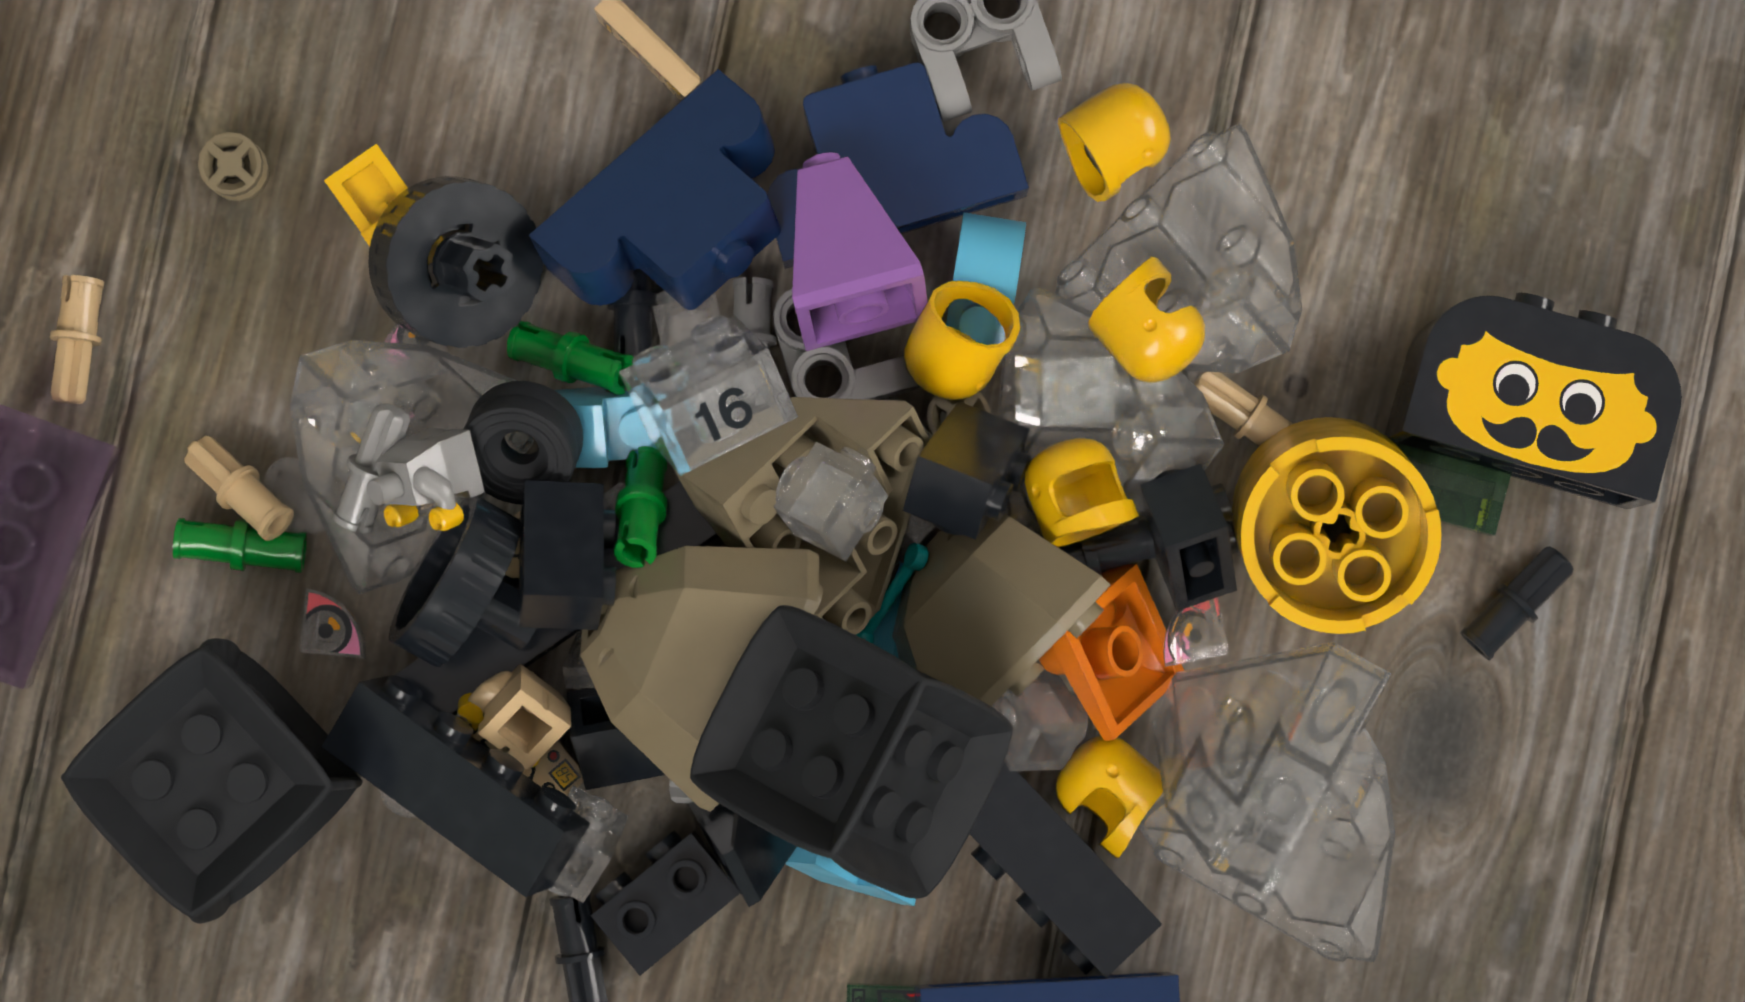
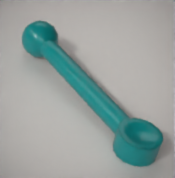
(914, 559)

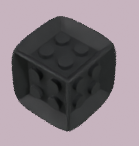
(851, 752)
(209, 780)

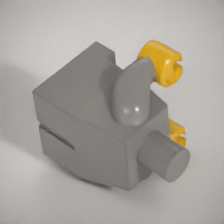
(426, 470)

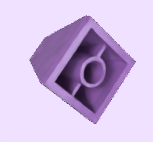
(849, 258)

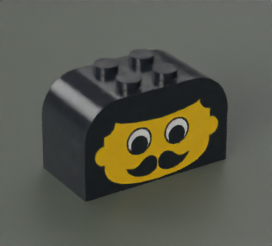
(1541, 398)

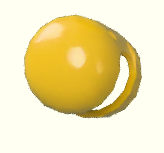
(1121, 131)
(1142, 337)
(949, 360)
(1076, 491)
(1111, 783)

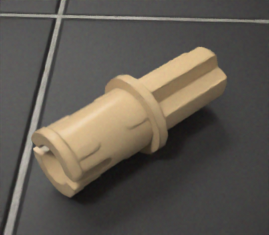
(75, 337)
(1239, 408)
(238, 488)

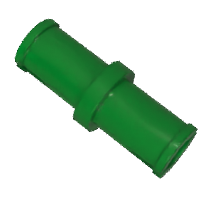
(568, 356)
(640, 507)
(238, 545)

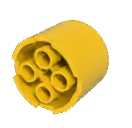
(1308, 479)

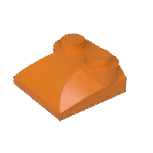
(1119, 658)

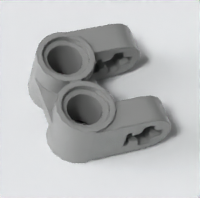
(979, 28)
(869, 382)

